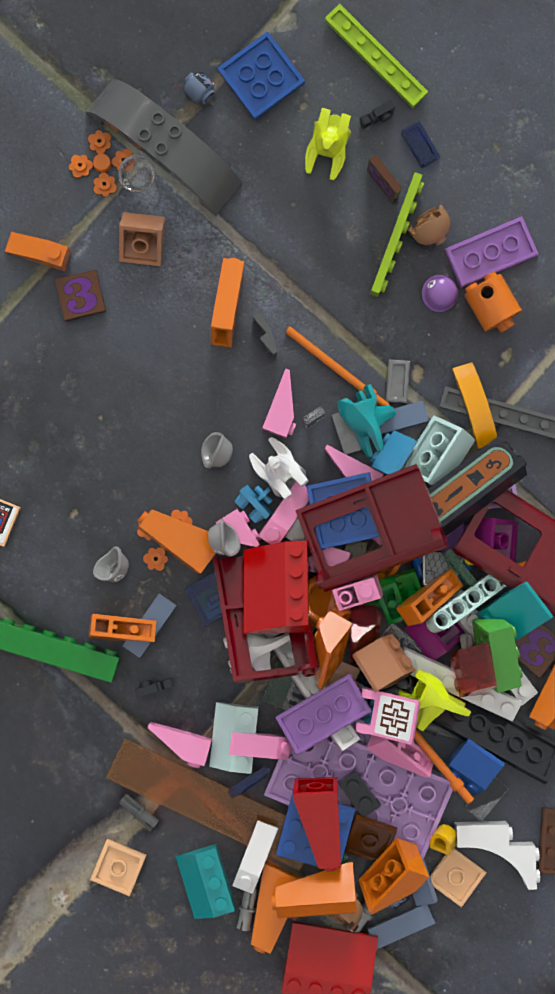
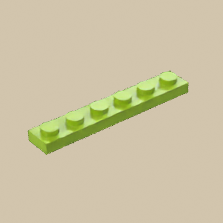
(376, 56)
(400, 227)

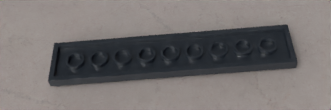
(505, 739)

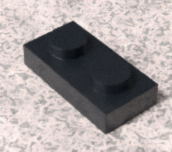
(359, 793)

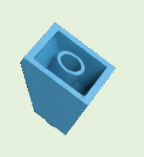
(395, 453)

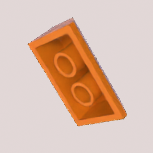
(330, 645)

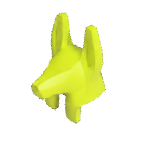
(329, 140)
(433, 699)

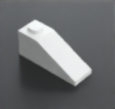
(255, 857)

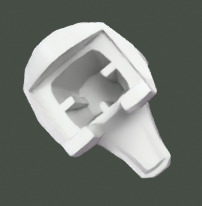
(280, 470)
(260, 648)

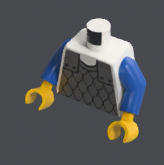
(433, 565)

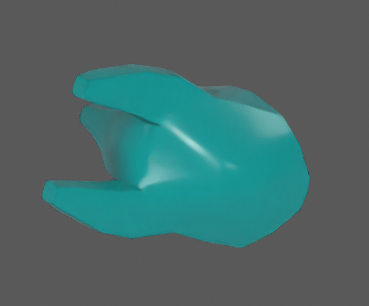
(366, 418)

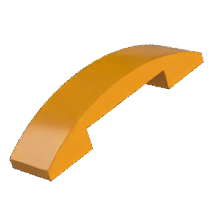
(476, 404)

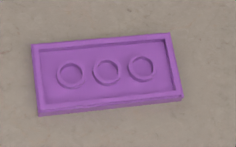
(491, 252)
(323, 714)

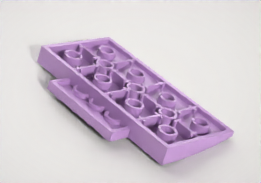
(406, 798)

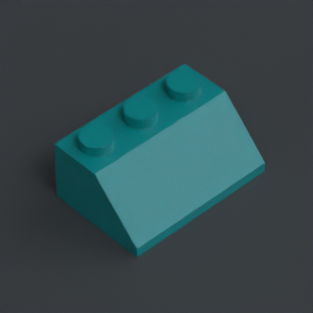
(206, 882)

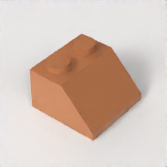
(141, 239)
(384, 663)

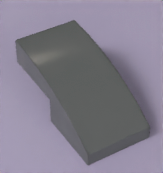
(268, 338)

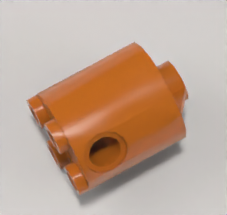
(495, 310)

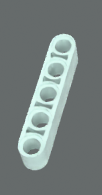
(463, 603)

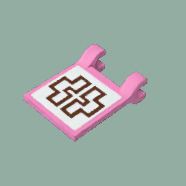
(392, 716)

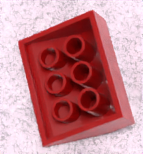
(276, 588)
(328, 961)

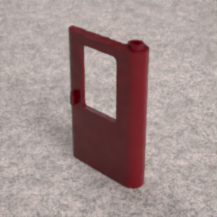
(401, 516)
(540, 566)
(230, 586)

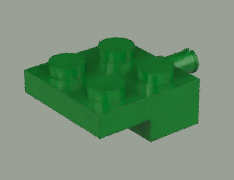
(395, 592)

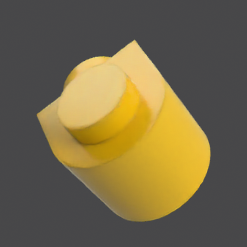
(444, 839)

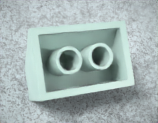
(439, 450)
(231, 719)

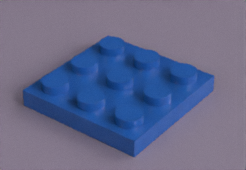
(261, 75)
(349, 527)
(294, 841)

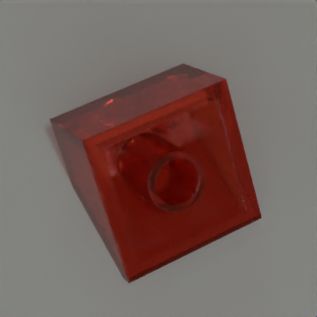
(364, 629)
(473, 670)

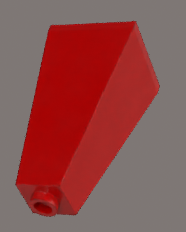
(319, 812)

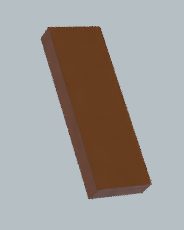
(547, 842)

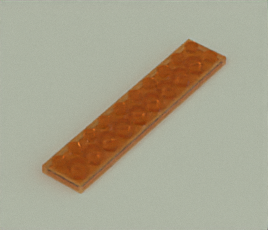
(194, 795)

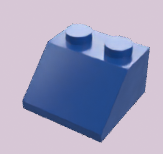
(474, 766)

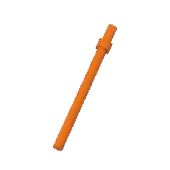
(331, 363)
(455, 783)

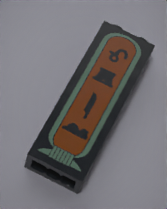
(476, 483)

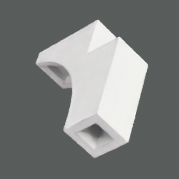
(495, 837)

